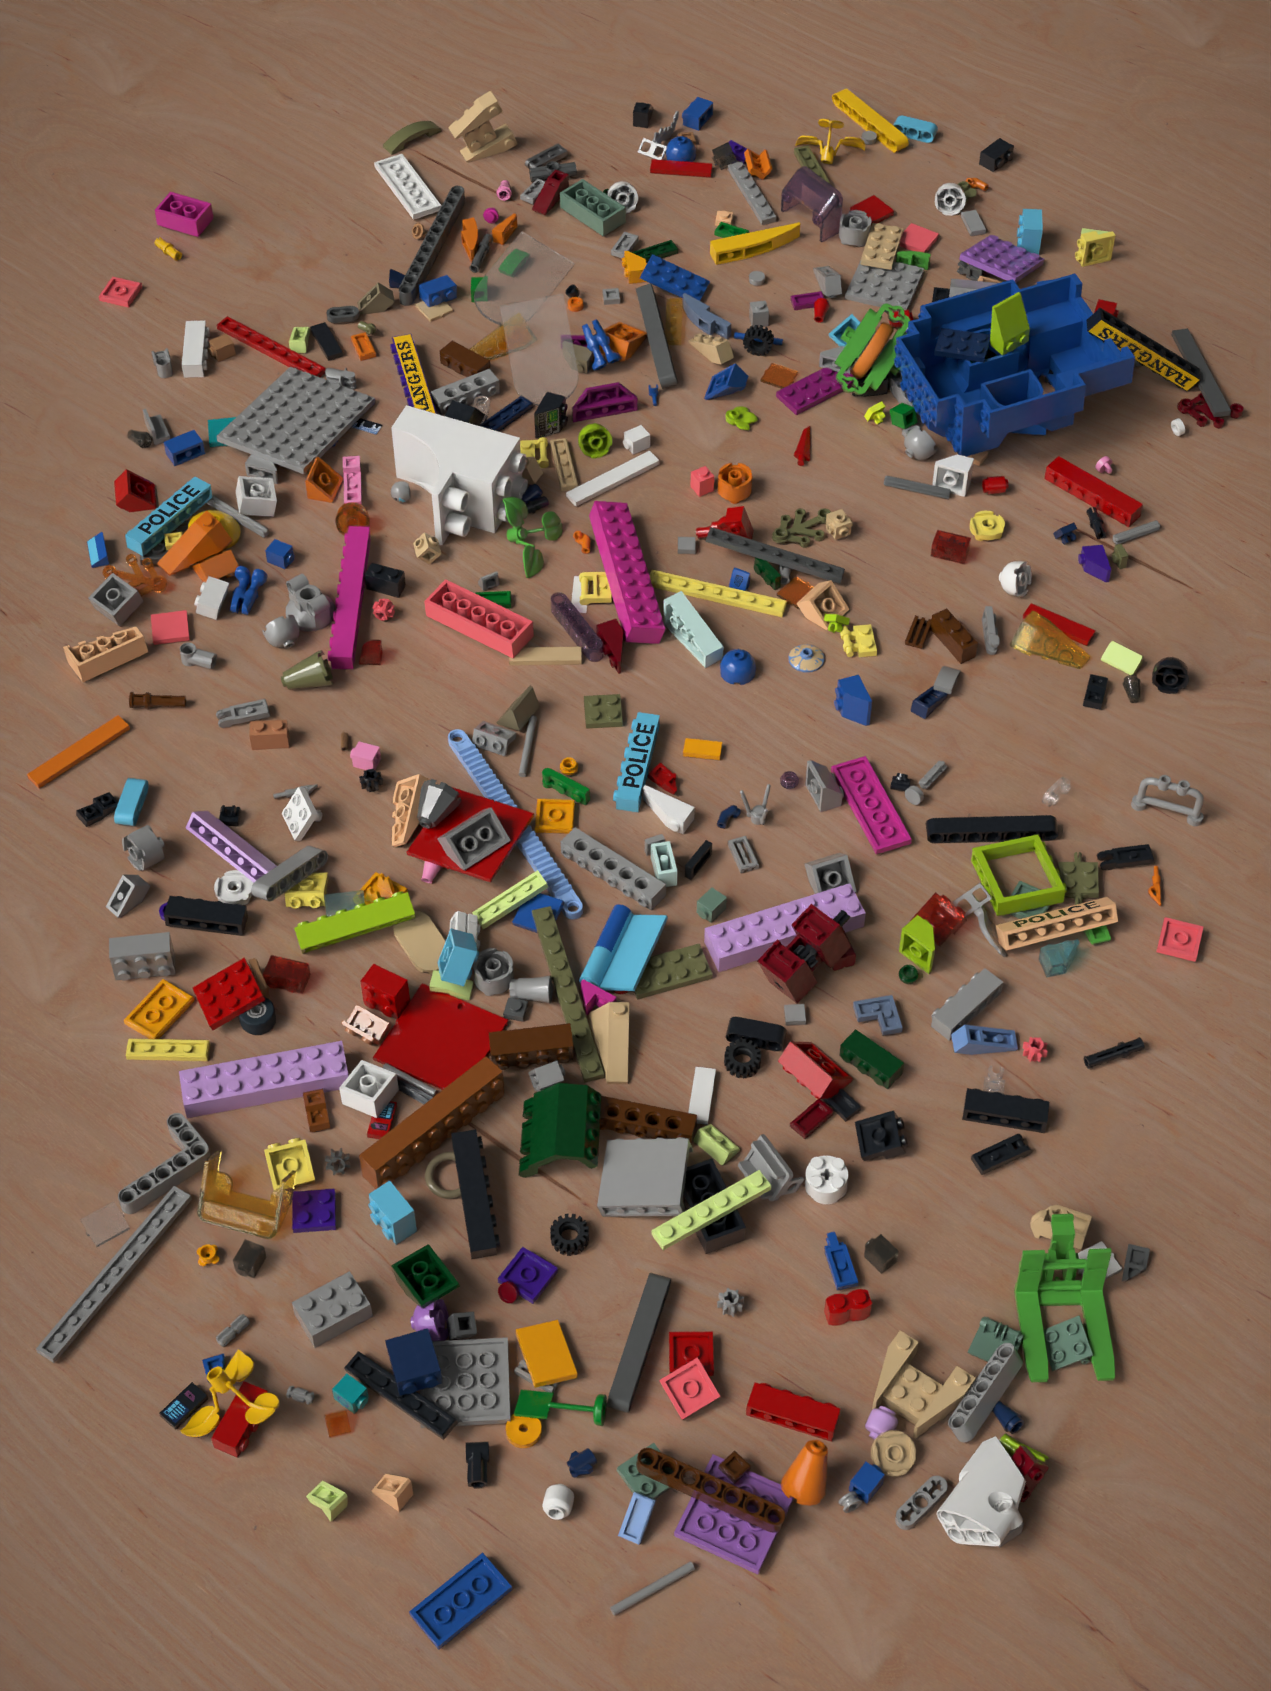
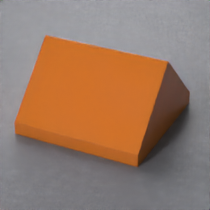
(322, 482)

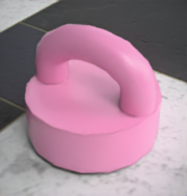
(1104, 464)

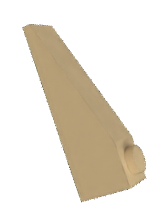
(611, 1038)

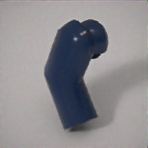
(725, 814)

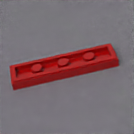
(681, 168)
(1070, 628)

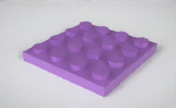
(1002, 258)
(726, 1534)

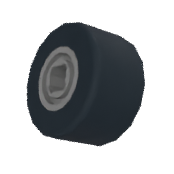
(259, 1018)

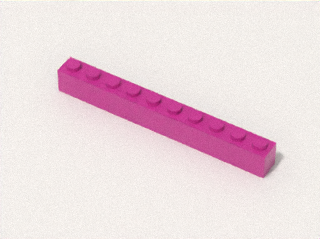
(350, 598)

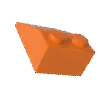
(624, 339)

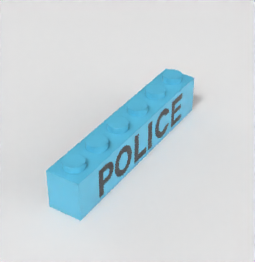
(168, 516)
(637, 762)

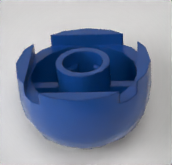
(681, 149)
(738, 667)

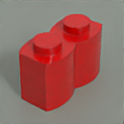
(852, 1307)

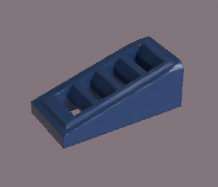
(927, 703)

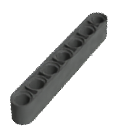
(639, 1343)

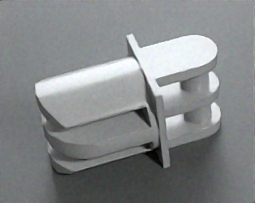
(343, 378)

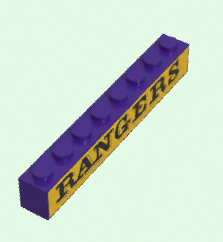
(411, 373)

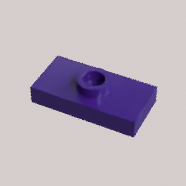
(738, 151)

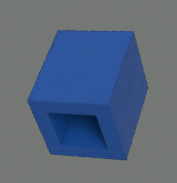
(280, 554)
(867, 1481)

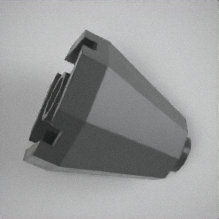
(436, 803)

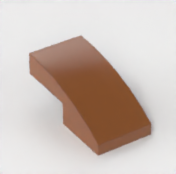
(316, 1110)

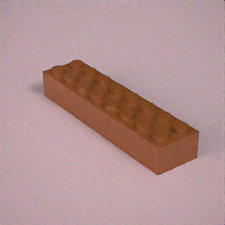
(432, 1123)

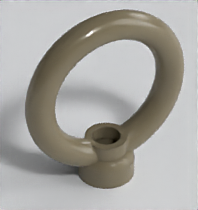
(447, 1194)

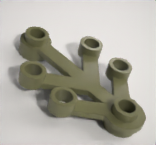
(782, 535)

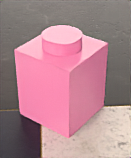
(365, 756)

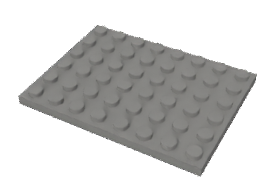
(296, 420)

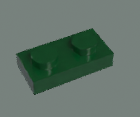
(768, 573)

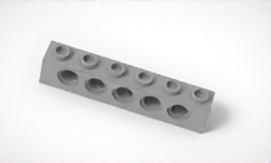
(613, 868)

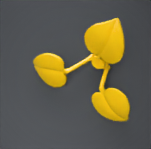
(828, 152)
(222, 1381)

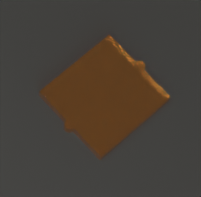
(779, 376)
(794, 591)

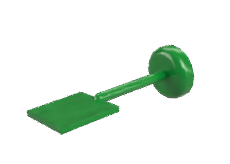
(537, 1405)

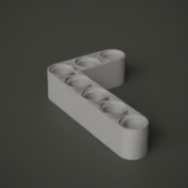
(170, 1168)

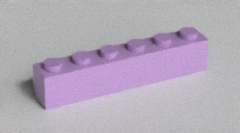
(229, 845)

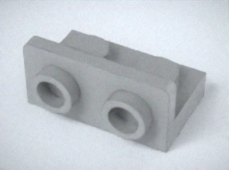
(493, 738)

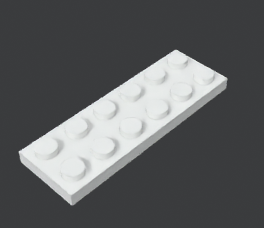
(407, 186)

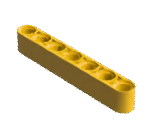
(870, 120)

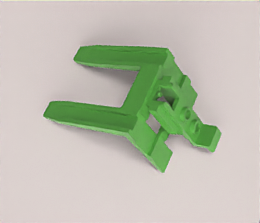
(1037, 1289)

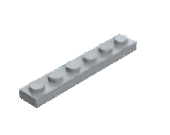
(752, 193)

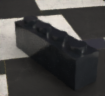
(206, 915)
(1006, 1110)

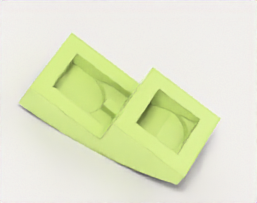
(455, 990)

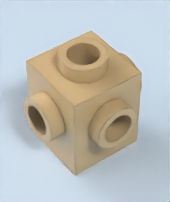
(838, 524)
(427, 548)

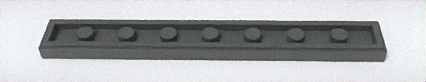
(1207, 384)
(775, 555)

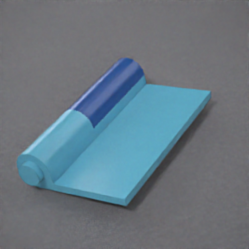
(623, 949)

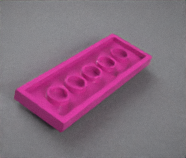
(871, 805)

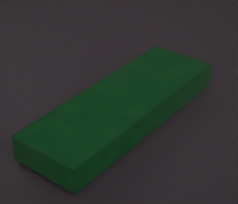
(660, 250)

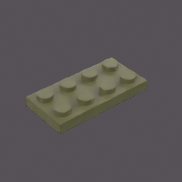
(673, 971)

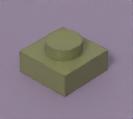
(1120, 556)

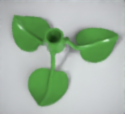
(517, 511)

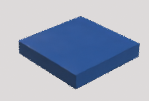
(524, 914)

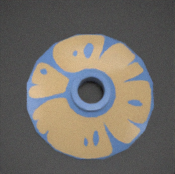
(806, 658)

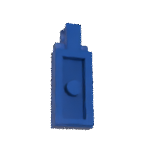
(840, 1263)

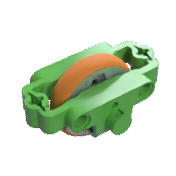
(870, 349)

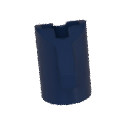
(581, 1462)

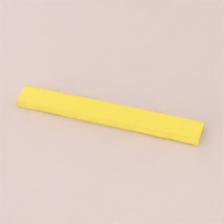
(718, 593)

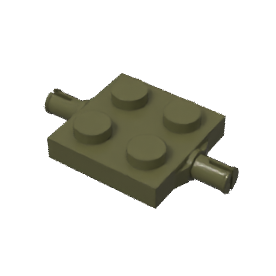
(1080, 878)

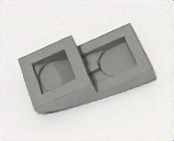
(946, 679)

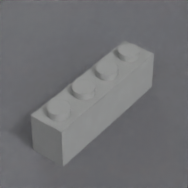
(966, 1003)

